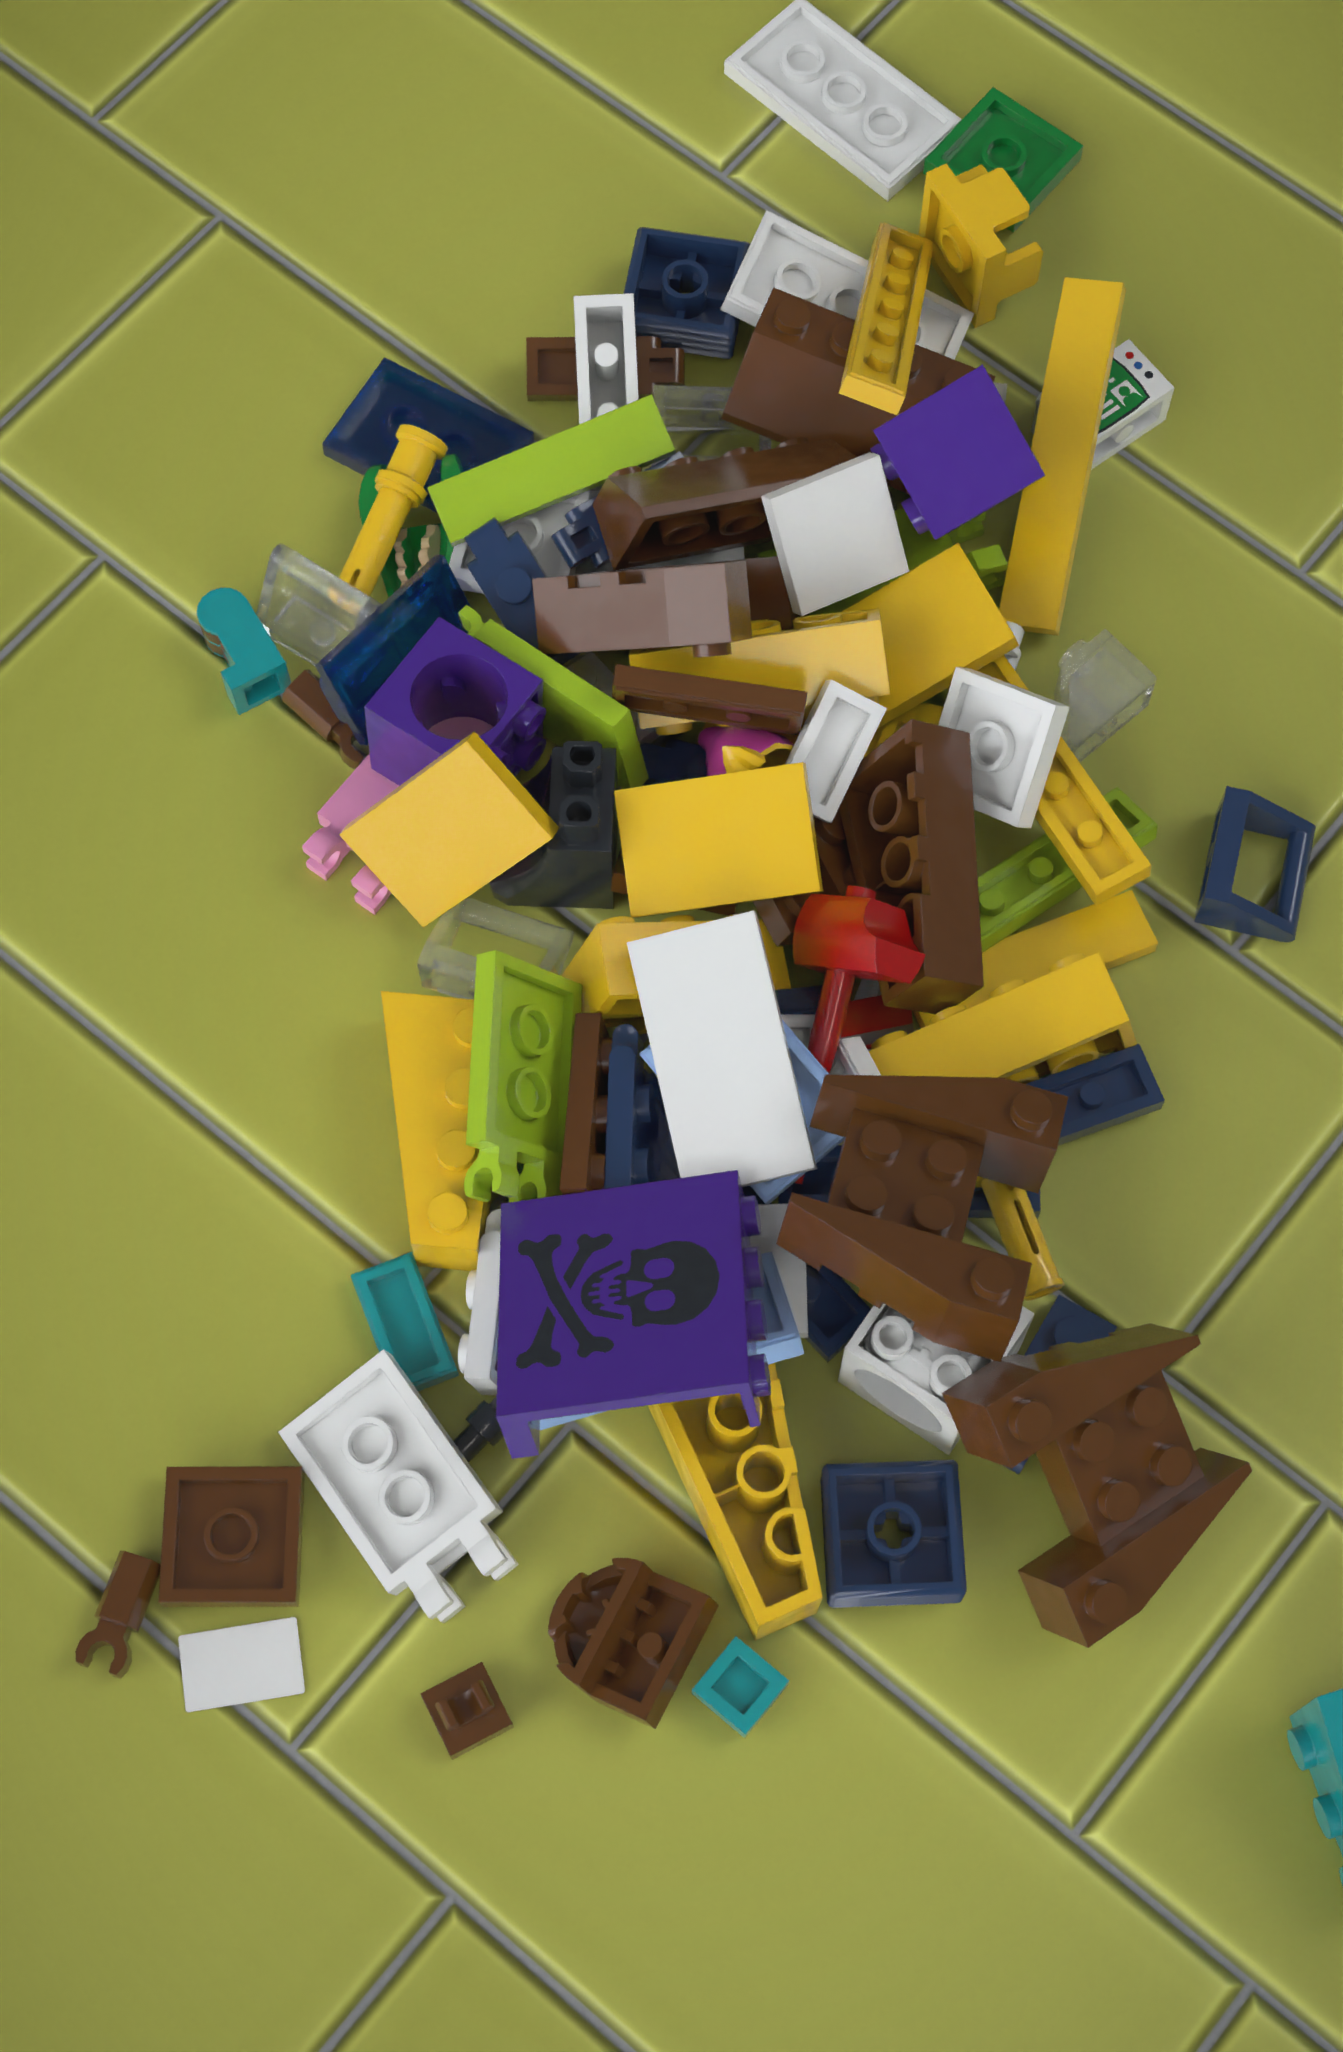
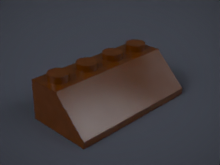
(795, 376)
(702, 504)

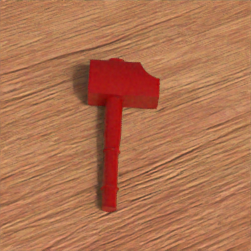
(848, 941)

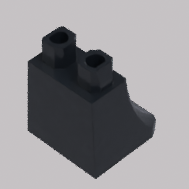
(581, 857)

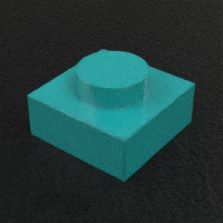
(740, 1687)

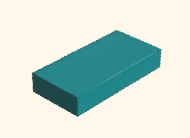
(405, 1320)

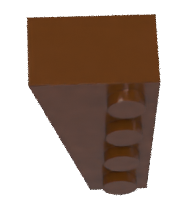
(916, 847)

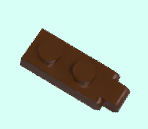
(554, 367)

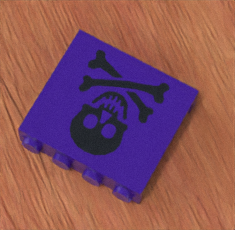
(628, 1302)

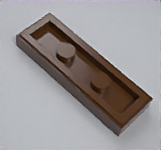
(709, 699)

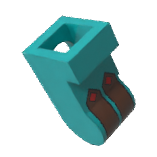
(237, 634)

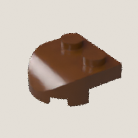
(628, 1636)

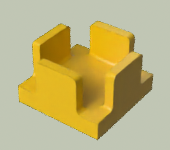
(962, 222)

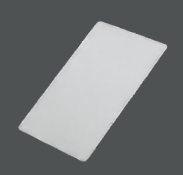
(241, 1664)

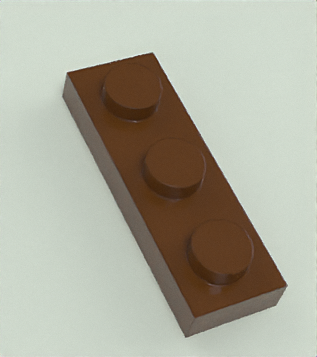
(586, 1107)

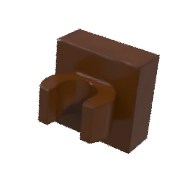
(467, 1710)

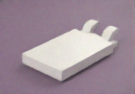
(398, 1484)

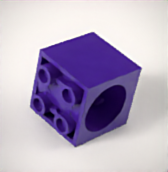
(956, 454)
(450, 678)

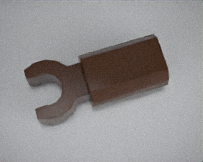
(311, 705)
(121, 1611)

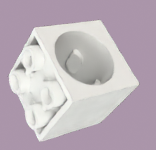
(909, 1373)

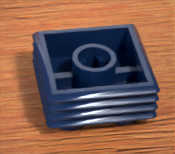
(679, 262)
(923, 1502)

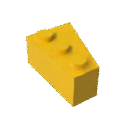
(608, 975)

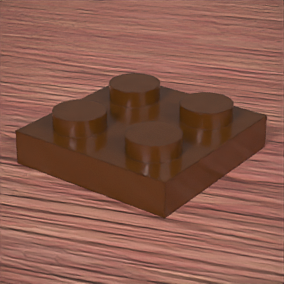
(232, 1537)

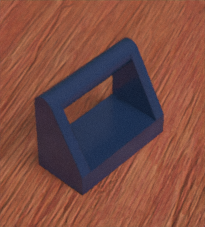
(1226, 910)

